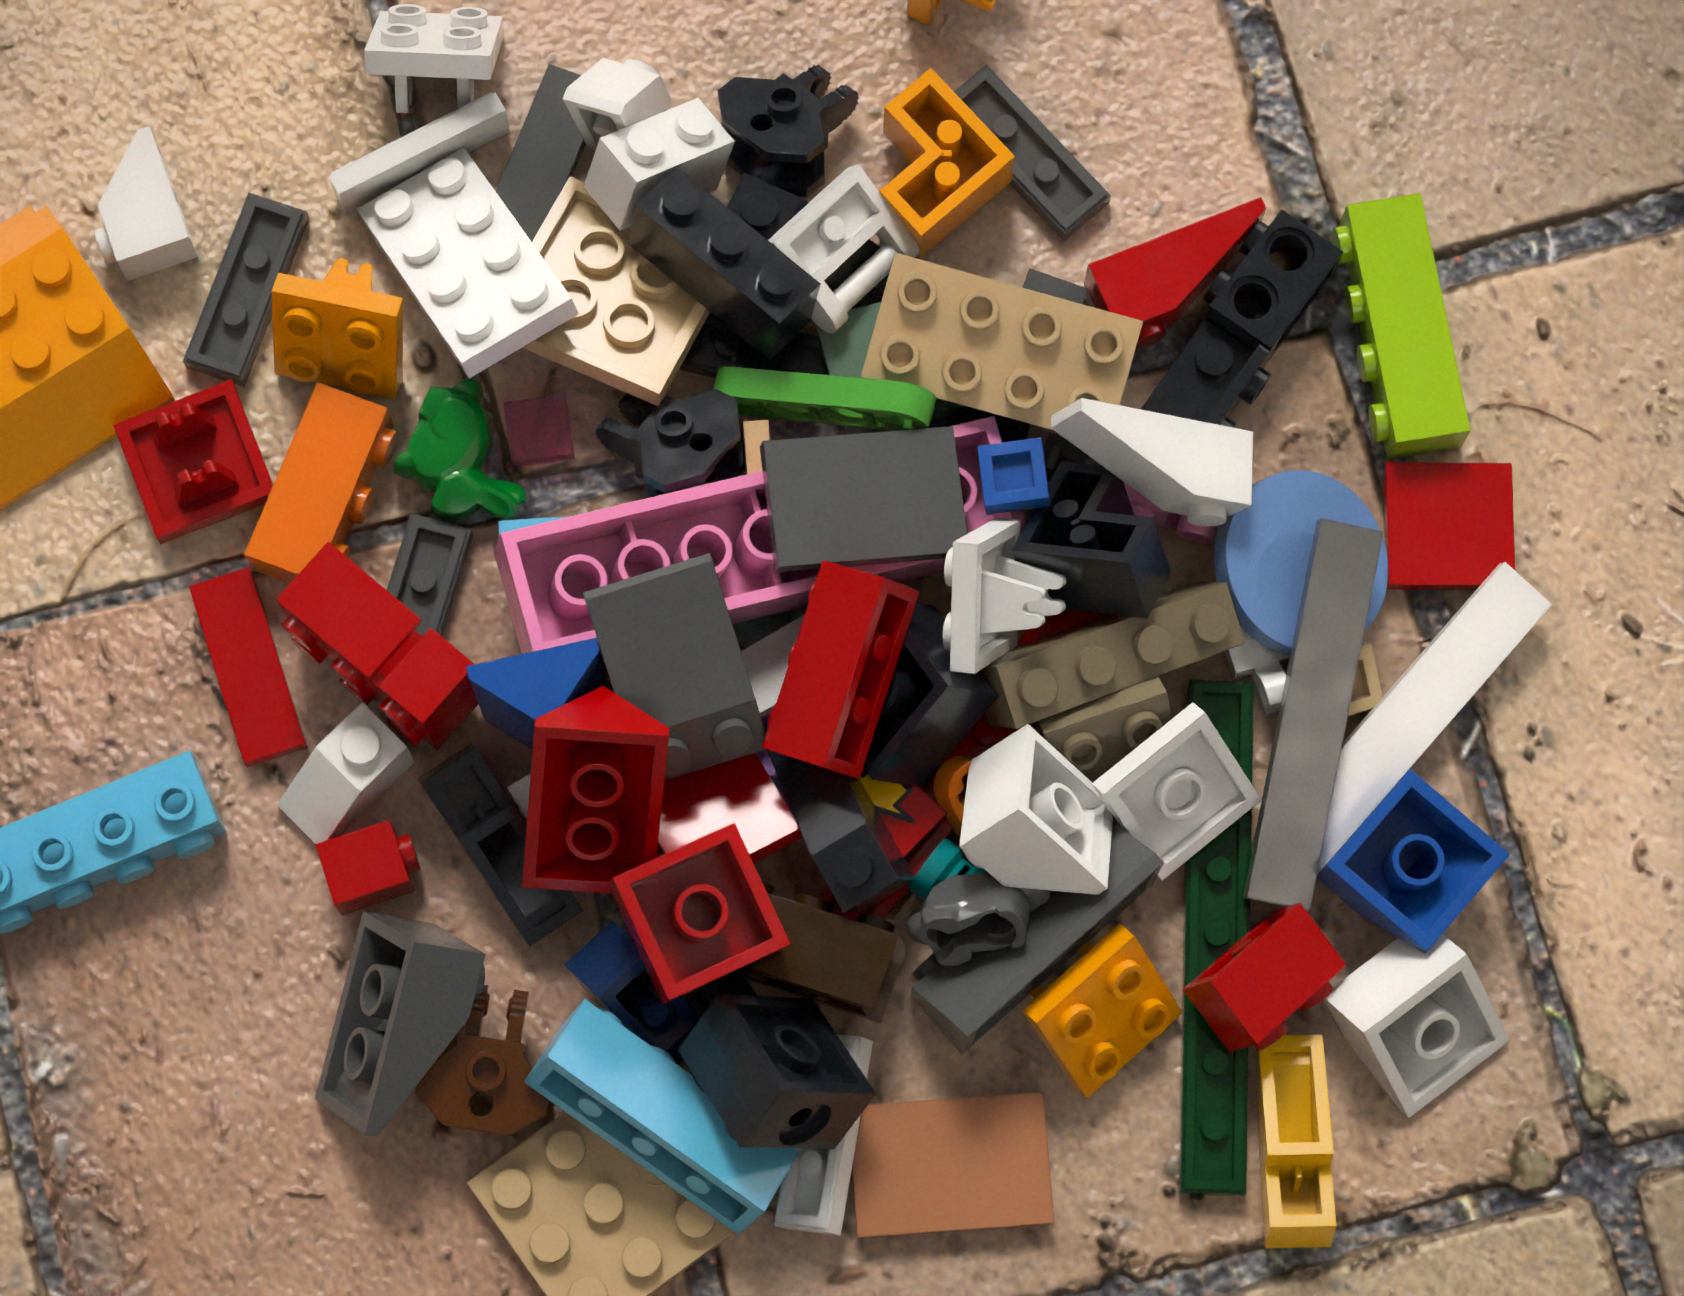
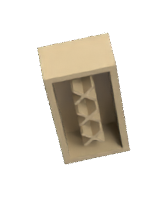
(996, 343)

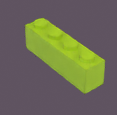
(1402, 327)

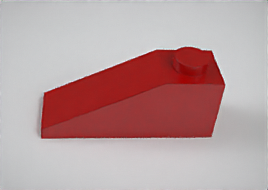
(1169, 272)

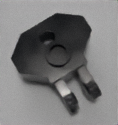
(784, 126)
(678, 440)

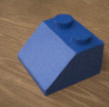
(1413, 864)

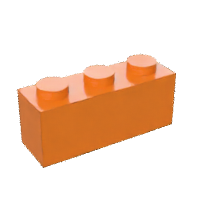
(322, 482)

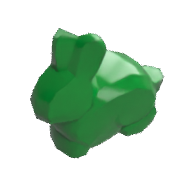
(449, 454)

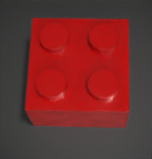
(698, 913)

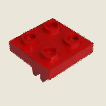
(195, 461)

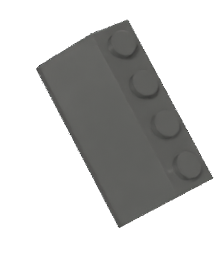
(980, 992)

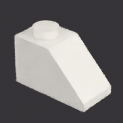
(614, 98)
(142, 213)
(345, 775)

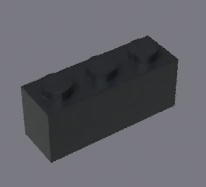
(723, 263)

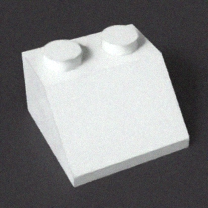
(1035, 818)
(1417, 1020)

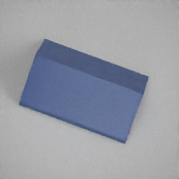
(531, 684)

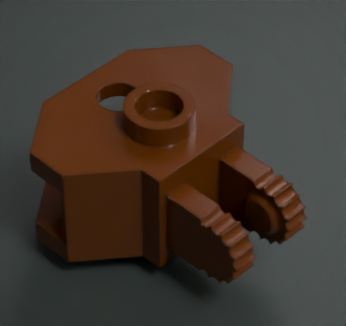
(485, 1067)

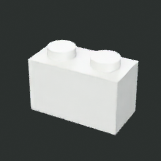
(644, 153)

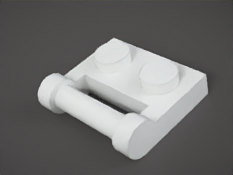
(835, 228)

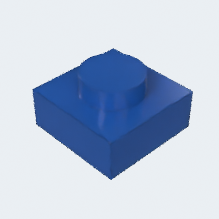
(1013, 476)

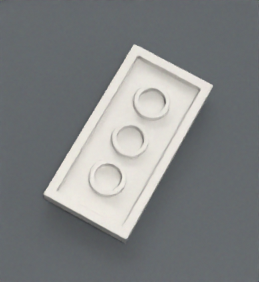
(467, 262)

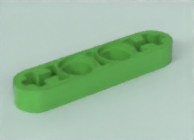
(827, 398)

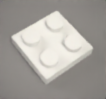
(1178, 789)

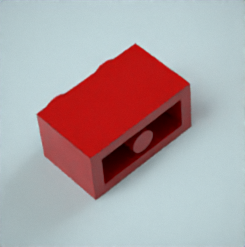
(1265, 979)

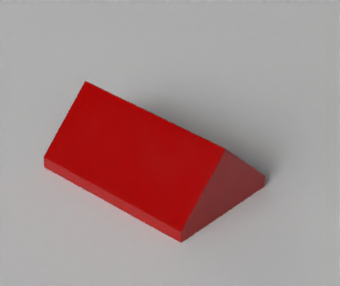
(593, 793)

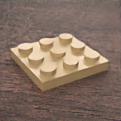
(631, 315)
(592, 1215)

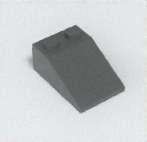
(679, 662)
(396, 1015)

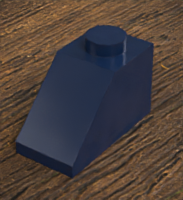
(619, 982)

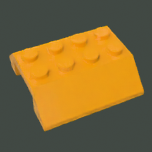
(63, 357)

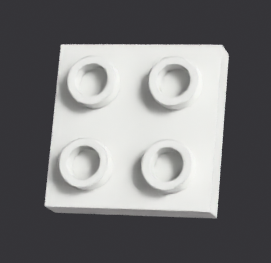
(424, 44)
(993, 596)

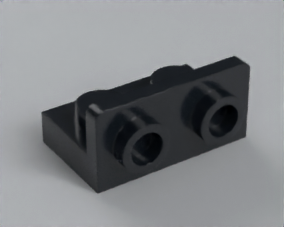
(1211, 378)

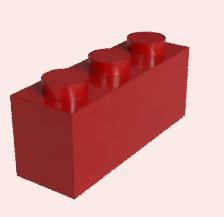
(840, 668)

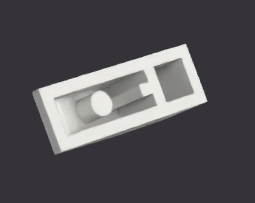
(1166, 458)

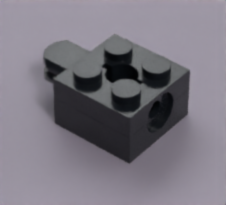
(773, 1067)

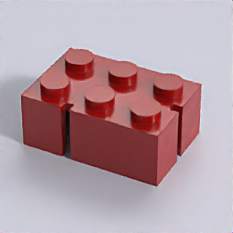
(375, 648)

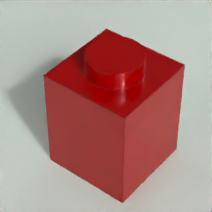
(368, 866)

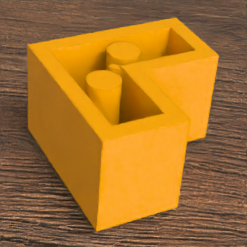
(952, 159)

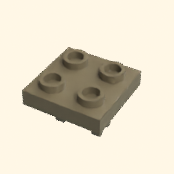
(1109, 727)

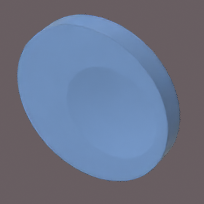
(1268, 550)

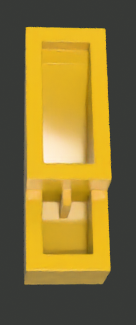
(1295, 1143)

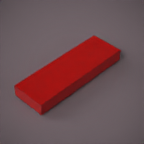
(248, 667)

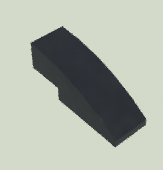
(494, 840)

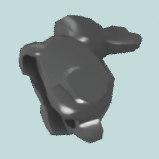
(973, 916)

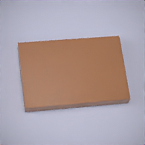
(952, 1166)

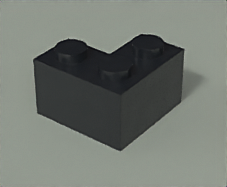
(1097, 543)

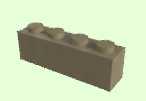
(1111, 654)

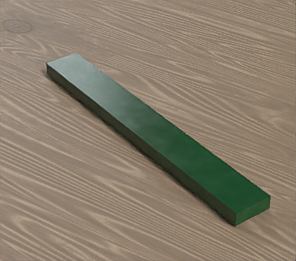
(1214, 920)

